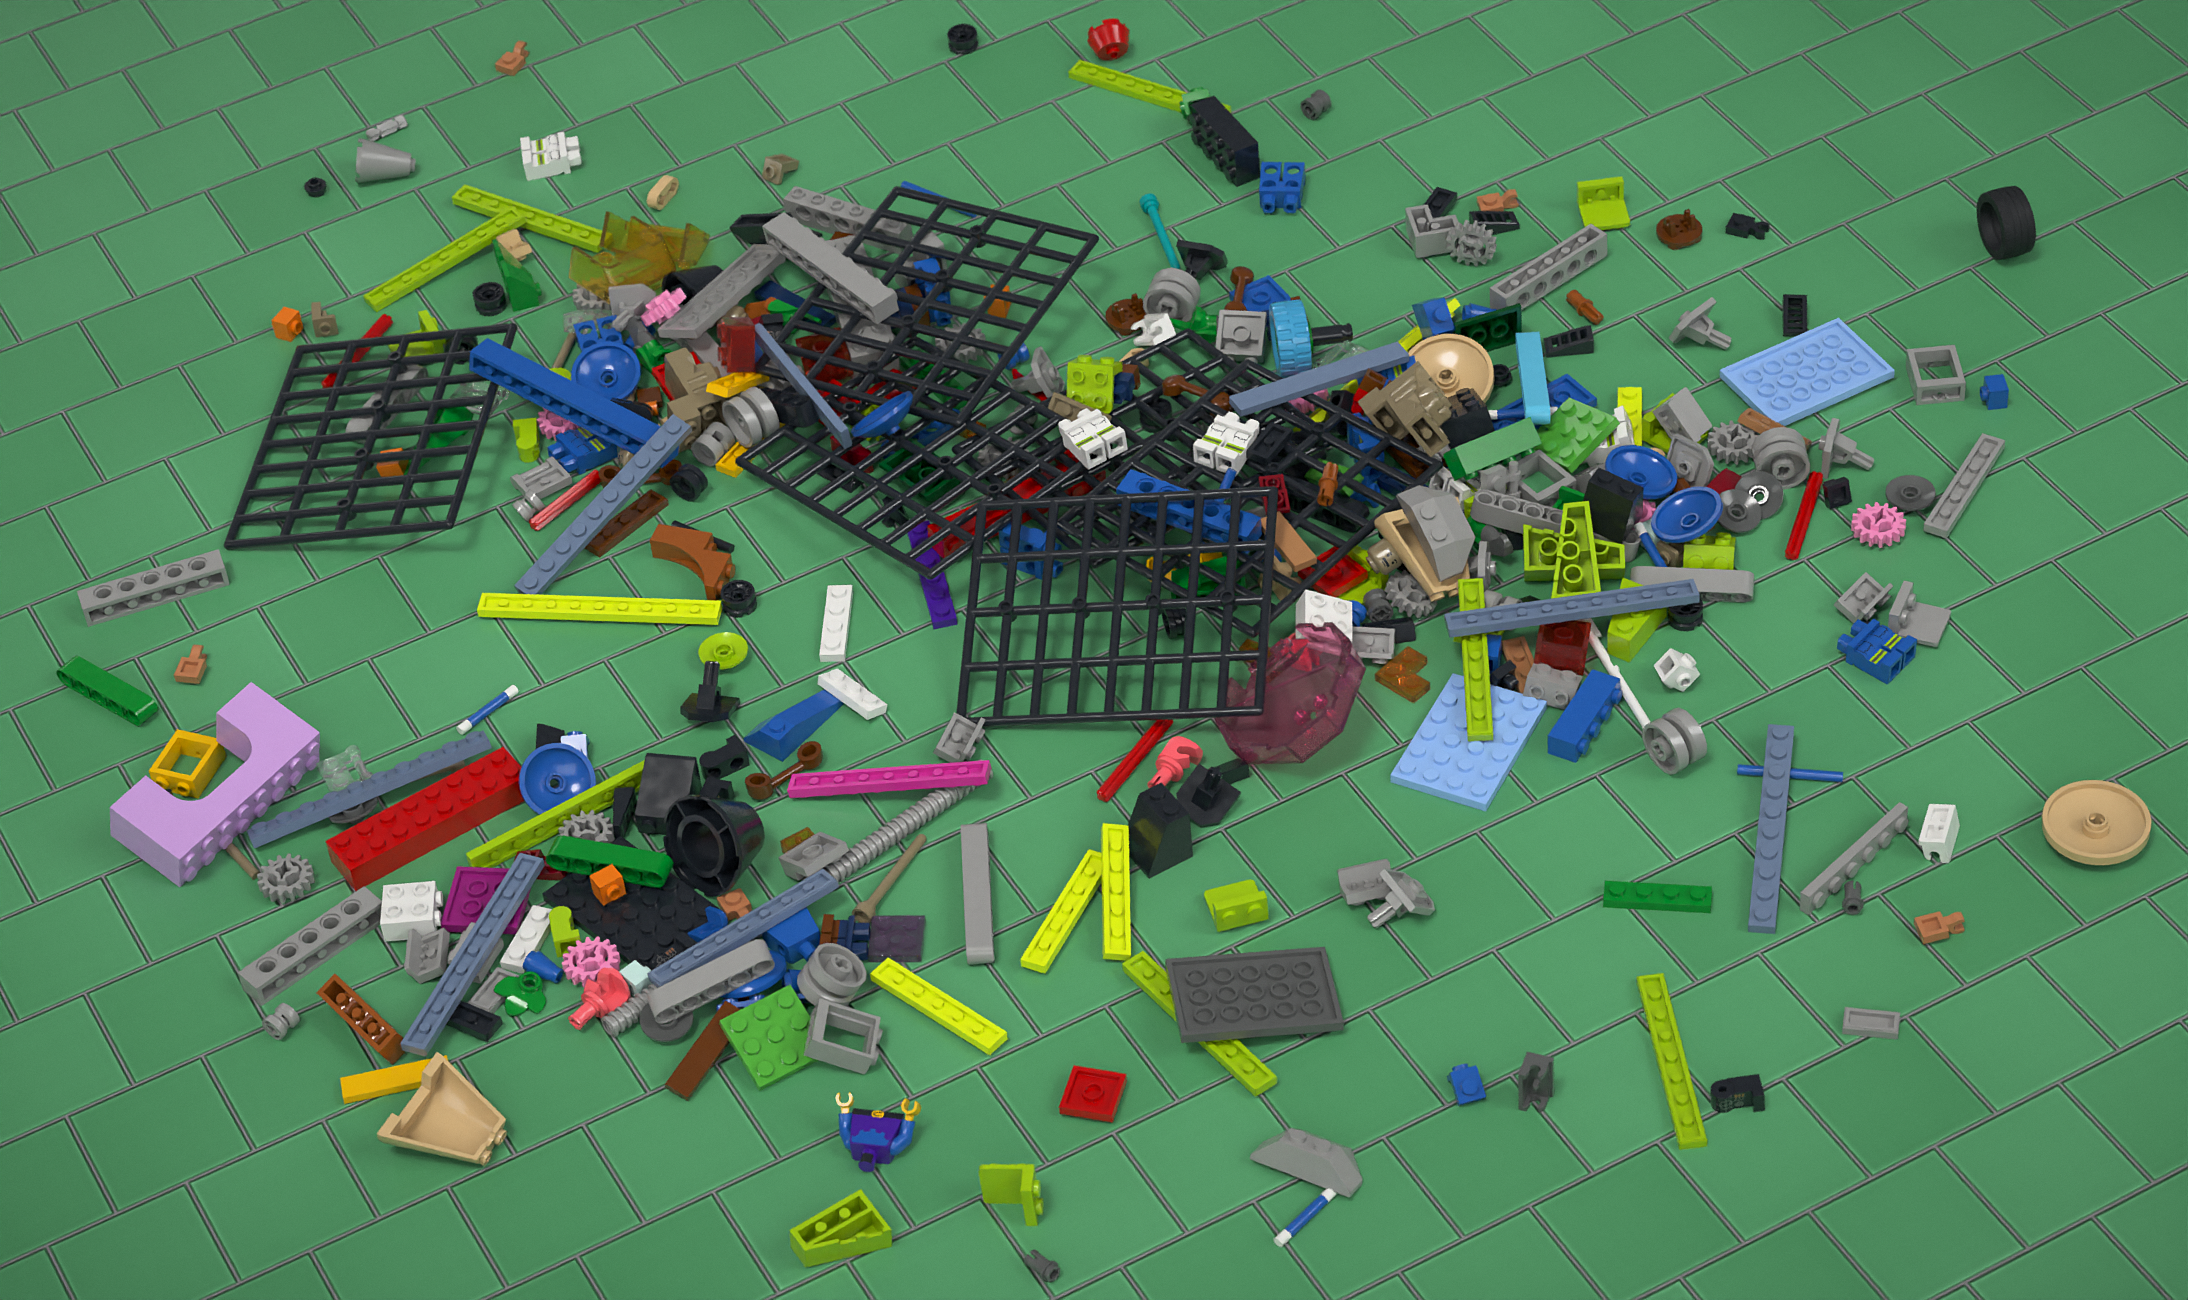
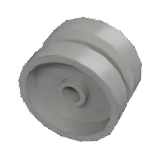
(1172, 293)
(750, 416)
(1783, 455)
(1674, 741)
(831, 975)

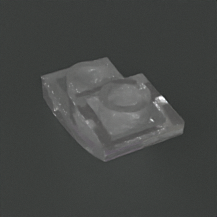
(585, 315)

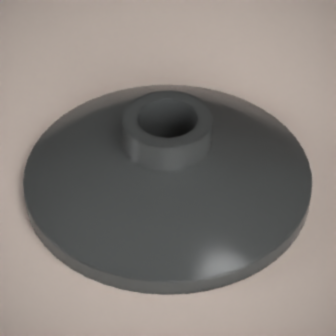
(1765, 484)
(1910, 492)
(1744, 506)
(355, 814)
(664, 1032)

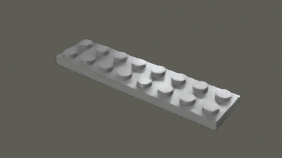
(722, 293)

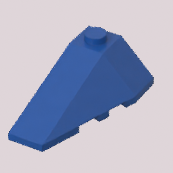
(790, 728)

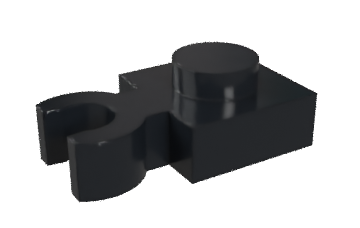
(1743, 226)

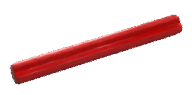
(376, 330)
(1804, 515)
(1132, 759)

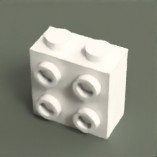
(1321, 608)
(409, 908)

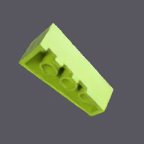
(1541, 554)
(1576, 555)

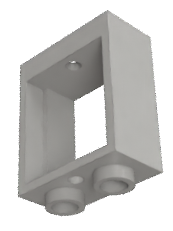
(1926, 391)
(1541, 462)
(846, 1019)

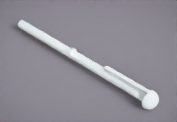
(1615, 671)

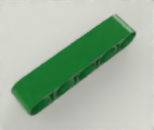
(107, 690)
(591, 856)

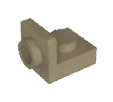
(777, 165)
(323, 324)
(1671, 553)

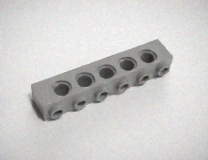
(838, 215)
(1550, 269)
(153, 588)
(311, 946)

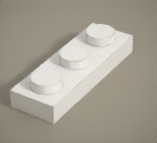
(852, 694)
(527, 939)

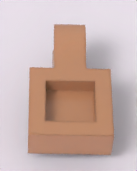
(510, 62)
(1495, 202)
(192, 668)
(734, 904)
(1936, 927)

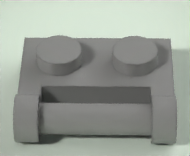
(542, 479)

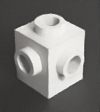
(1677, 669)

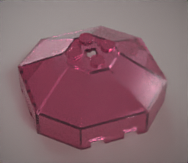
(1301, 678)

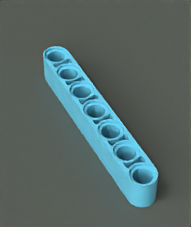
(1532, 377)

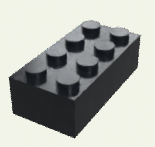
(1225, 141)

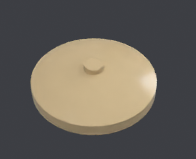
(1456, 364)
(2096, 822)

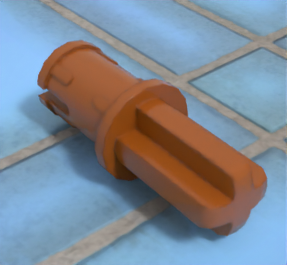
(1584, 307)
(1328, 484)

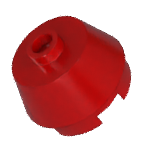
(1109, 39)

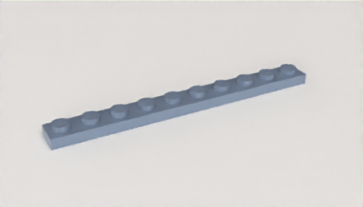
(604, 507)
(1571, 608)
(363, 791)
(1771, 829)
(472, 955)

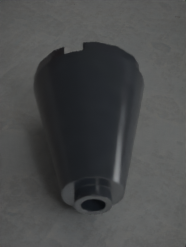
(690, 280)

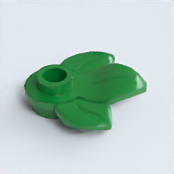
(520, 997)

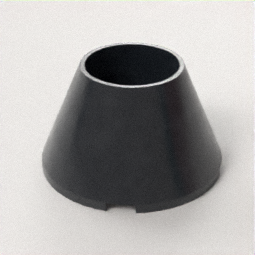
(712, 841)

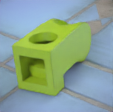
(527, 439)
(563, 929)

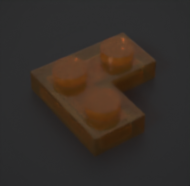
(1402, 677)

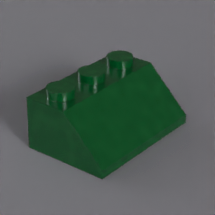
(1493, 328)
(919, 472)

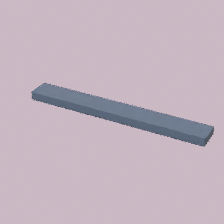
(1318, 379)
(802, 385)
(746, 927)

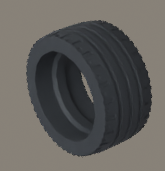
(2006, 222)

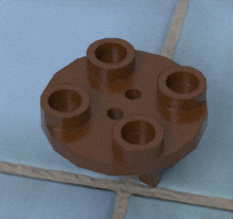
(1679, 230)
(1124, 314)

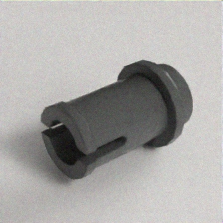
(1852, 902)
(1047, 1269)

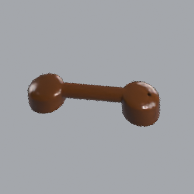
(1240, 277)
(1176, 385)
(608, 472)
(761, 786)

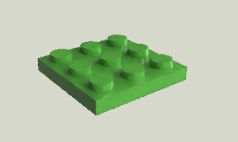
(1574, 433)
(770, 1037)

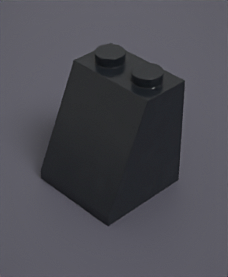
(1613, 505)
(662, 783)
(1159, 831)

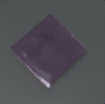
(897, 938)

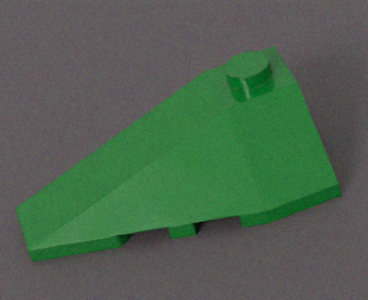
(517, 279)
(444, 439)

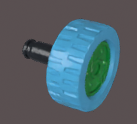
(1294, 338)

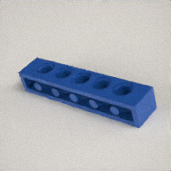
(1180, 513)

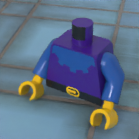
(875, 1134)

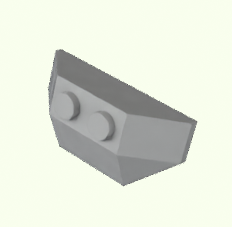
(1439, 528)
(1311, 1159)

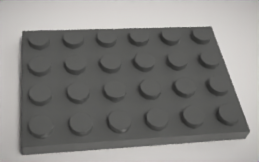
(1253, 994)

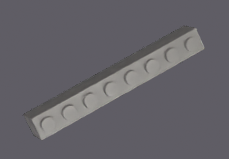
(831, 268)

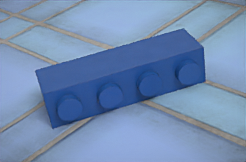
(1584, 716)

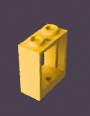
(194, 745)

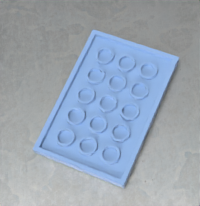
(1807, 373)
(1461, 770)

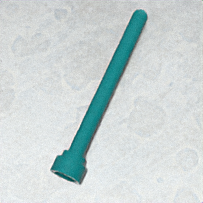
(1150, 206)

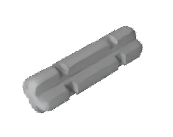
(386, 128)

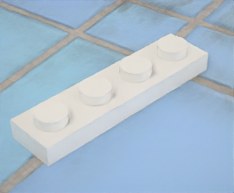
(836, 623)

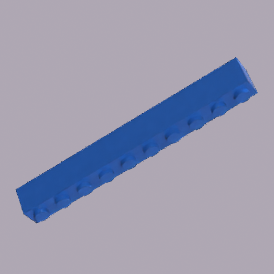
(563, 397)

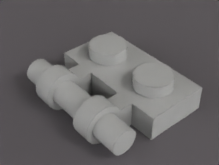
(1497, 477)

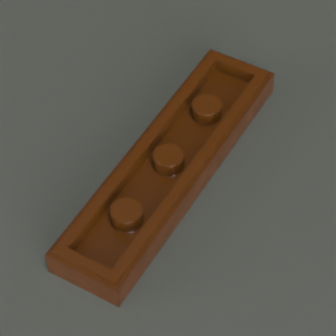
(627, 522)
(701, 1056)

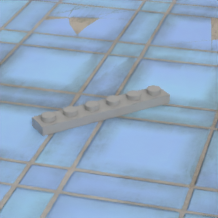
(1964, 485)
(1853, 858)

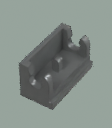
(1535, 1081)

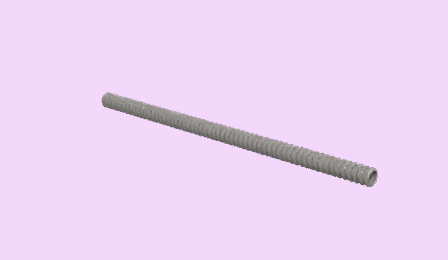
(849, 862)

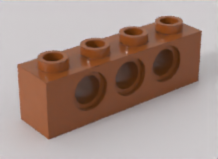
(362, 1018)

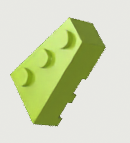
(1632, 629)
(841, 1232)

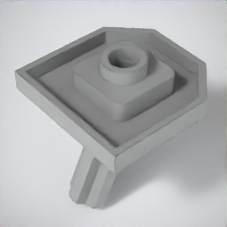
(629, 302)
(1699, 327)
(1042, 377)
(1840, 449)
(1690, 461)
(1482, 566)
(1405, 896)

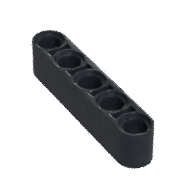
(791, 407)
(1298, 503)

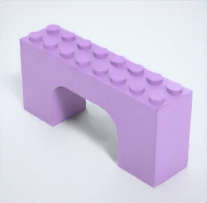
(186, 835)

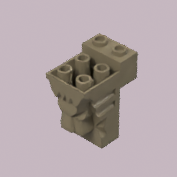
(688, 388)
(1412, 406)

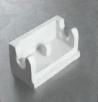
(1155, 329)
(1939, 831)

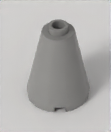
(381, 162)

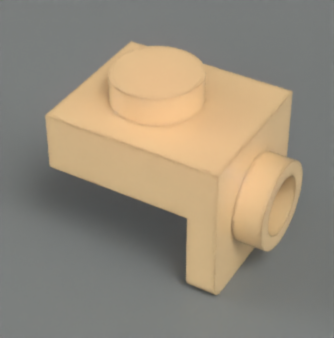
(512, 242)

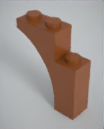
(696, 552)

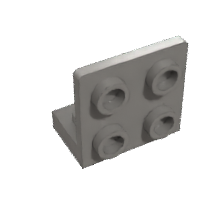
(1682, 416)
(1917, 619)

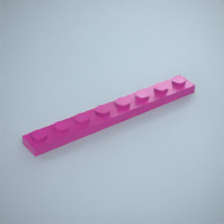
(889, 779)

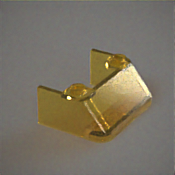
(684, 244)
(643, 265)

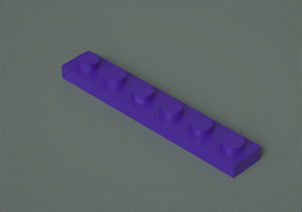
(935, 590)

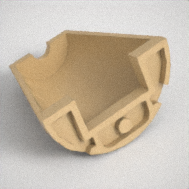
(1399, 533)
(446, 1118)

